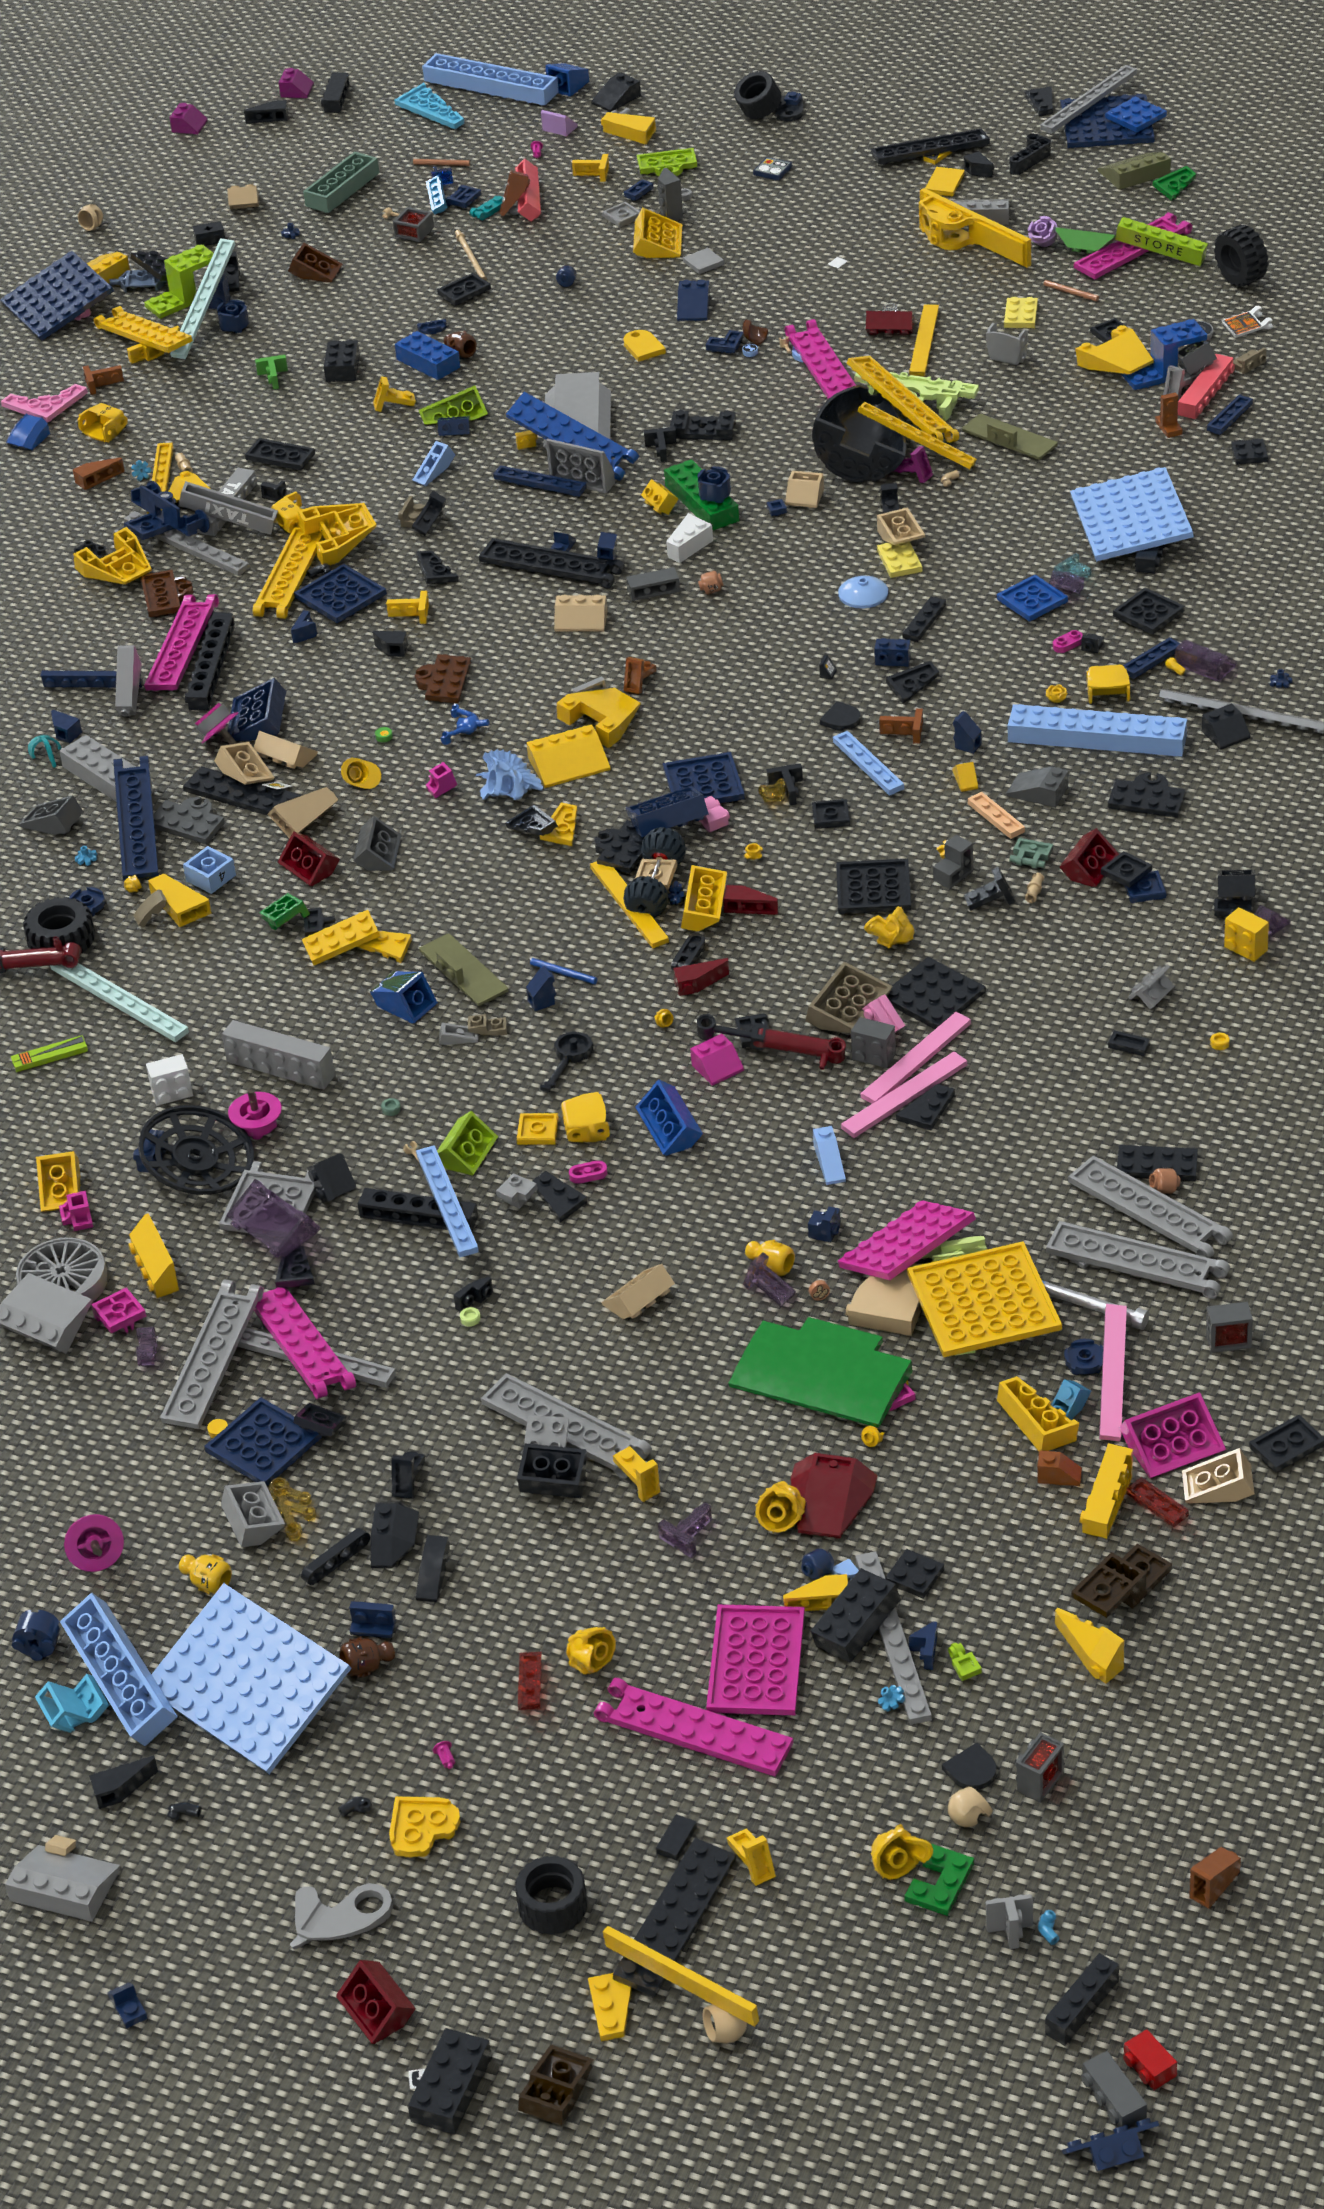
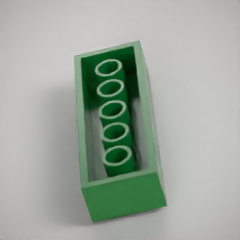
(683, 483)

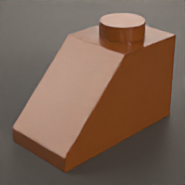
(1058, 1469)

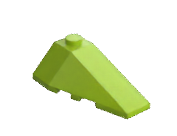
(460, 404)

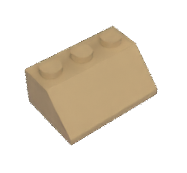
(580, 613)
(283, 750)
(639, 1292)

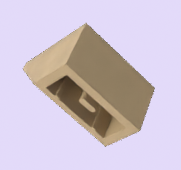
(243, 196)
(804, 489)

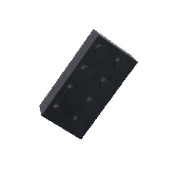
(855, 1615)
(449, 2081)

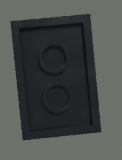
(464, 289)
(1287, 1443)

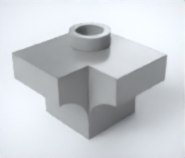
(516, 1190)

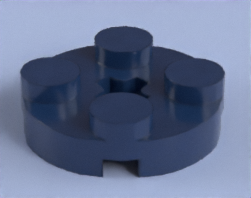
(92, 898)
(1079, 1365)

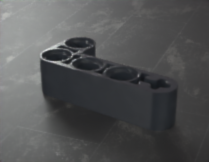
(1037, 149)

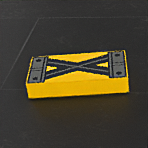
(935, 158)

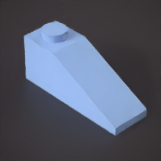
(434, 464)
(828, 1155)

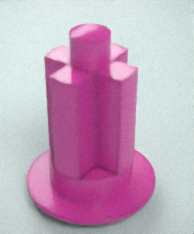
(536, 146)
(444, 1753)

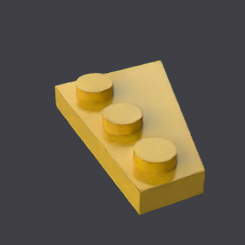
(565, 817)
(389, 944)
(610, 2005)

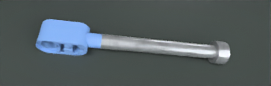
(1138, 1318)

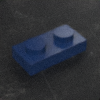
(638, 190)

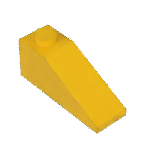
(817, 1594)

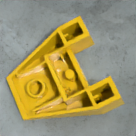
(1119, 355)
(341, 527)
(118, 567)
(606, 706)

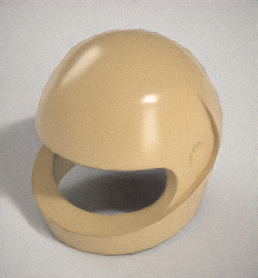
(90, 217)
(966, 1806)
(727, 2026)

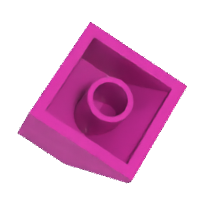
(716, 1059)

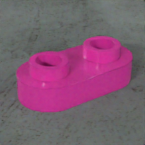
(1067, 641)
(588, 1172)

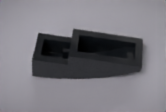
(432, 1568)

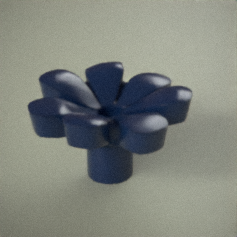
(290, 231)
(1280, 679)
(676, 893)

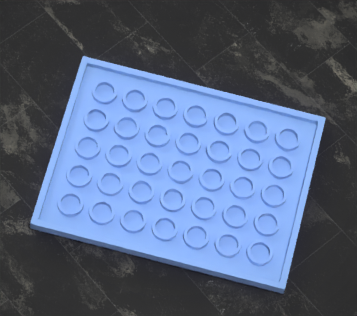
(1131, 514)
(248, 1678)

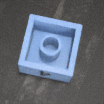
(209, 869)

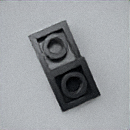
(475, 1291)

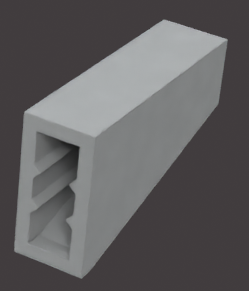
(127, 680)

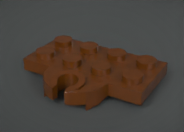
(164, 592)
(444, 679)

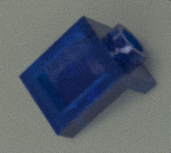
(445, 175)

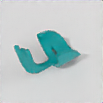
(44, 738)

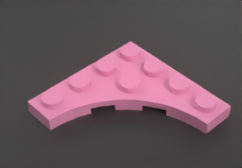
(45, 406)

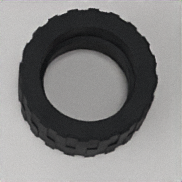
(751, 86)
(546, 1873)

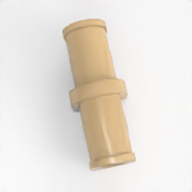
(183, 463)
(1034, 887)

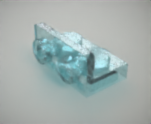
(1073, 566)

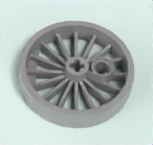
(69, 1271)

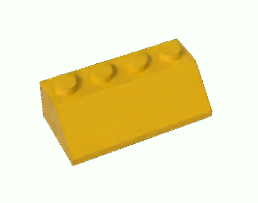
(703, 898)
(153, 1258)

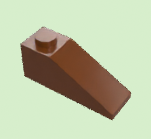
(514, 189)
(97, 472)

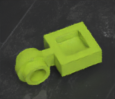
(963, 1663)

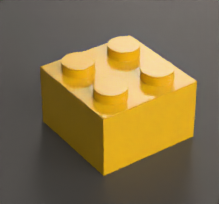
(1246, 934)

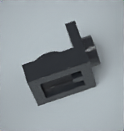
(272, 491)
(1092, 643)

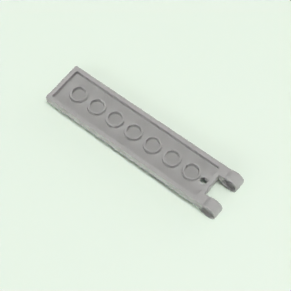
(1149, 1206)
(1137, 1258)
(210, 1356)
(585, 1431)

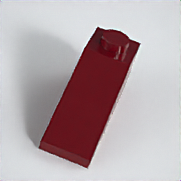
(748, 901)
(698, 976)

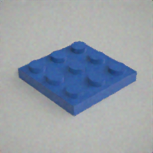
(1135, 114)
(1032, 598)

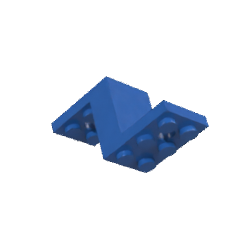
(1165, 352)

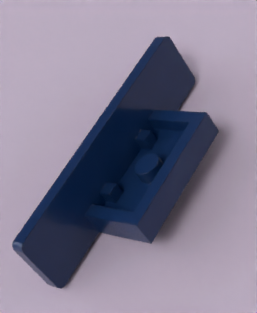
(1115, 2148)

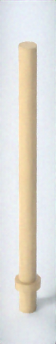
(461, 237)

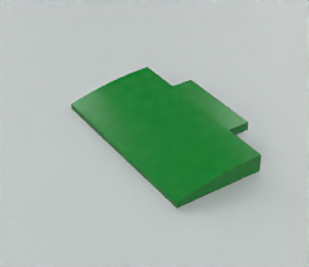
(823, 1370)

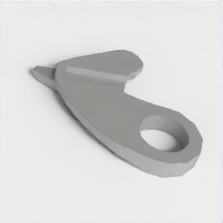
(321, 1922)

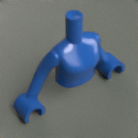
(464, 725)

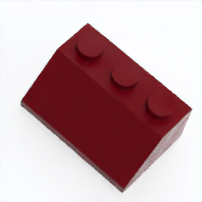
(890, 322)
(307, 859)
(1087, 859)
(375, 2001)

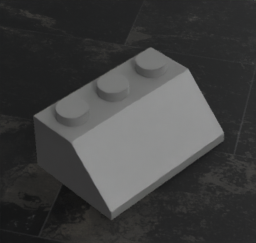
(251, 1513)

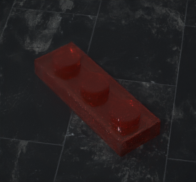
(1157, 1502)
(529, 1680)

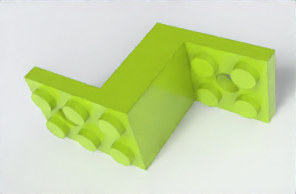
(180, 281)

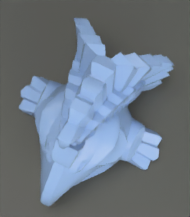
(507, 776)

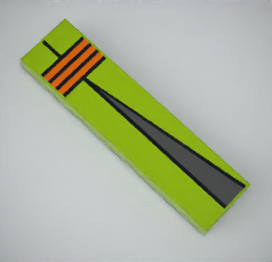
(49, 1053)

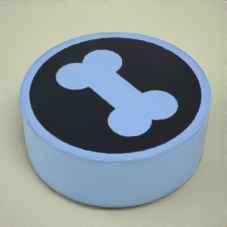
(750, 350)

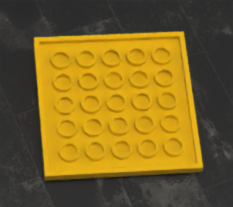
(984, 1299)

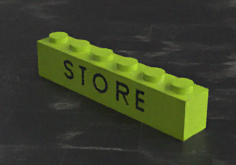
(1161, 241)

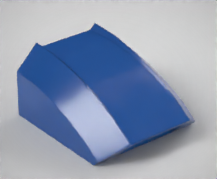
(29, 432)

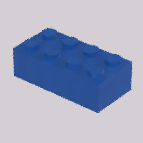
(427, 355)

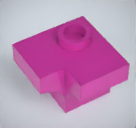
(441, 780)
(76, 1211)

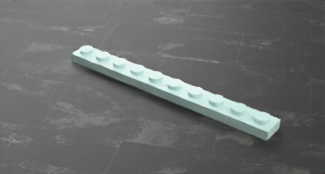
(204, 294)
(124, 1001)

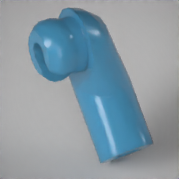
(1046, 1926)

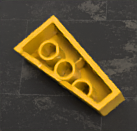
(1035, 1416)
(1108, 1491)

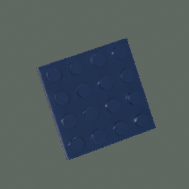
(340, 593)
(709, 774)
(262, 1442)

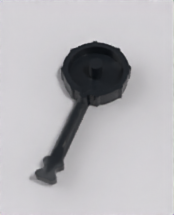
(569, 1048)

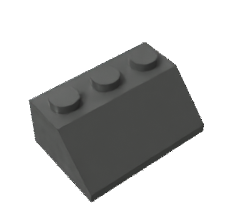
(670, 195)
(377, 846)

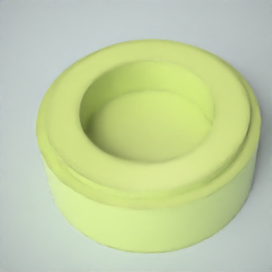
(470, 1316)

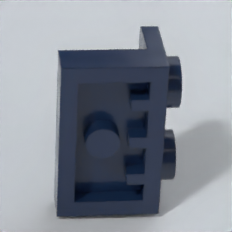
(453, 425)
(372, 1619)

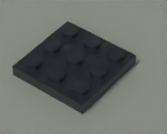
(1148, 611)

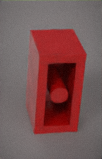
(1150, 2060)

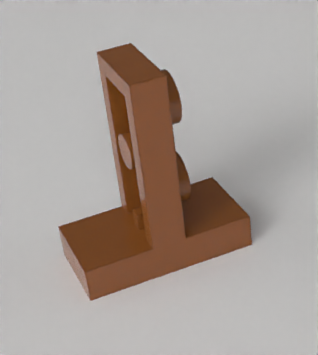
(102, 377)
(1169, 415)
(635, 672)
(903, 725)

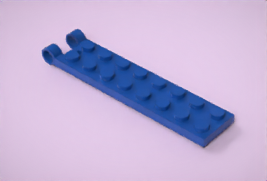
(557, 426)

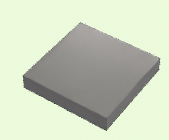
(621, 214)
(703, 261)

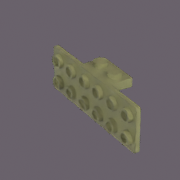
(1009, 436)
(463, 969)

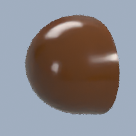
(754, 333)

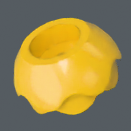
(1056, 693)

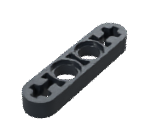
(336, 1556)

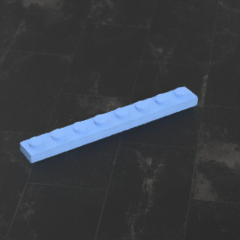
(447, 1201)

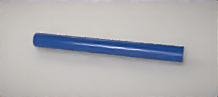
(564, 971)

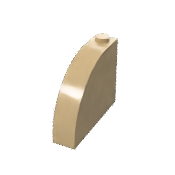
(885, 1305)

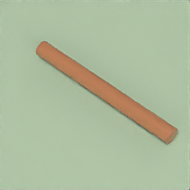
(441, 162)
(1071, 290)

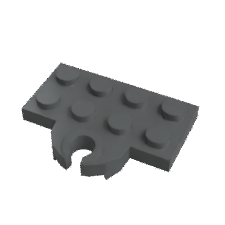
(188, 819)

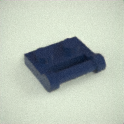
(463, 196)

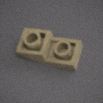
(152, 904)
(481, 1025)

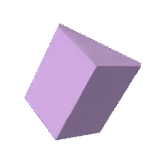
(557, 123)

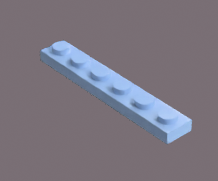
(868, 763)

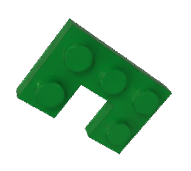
(942, 1896)

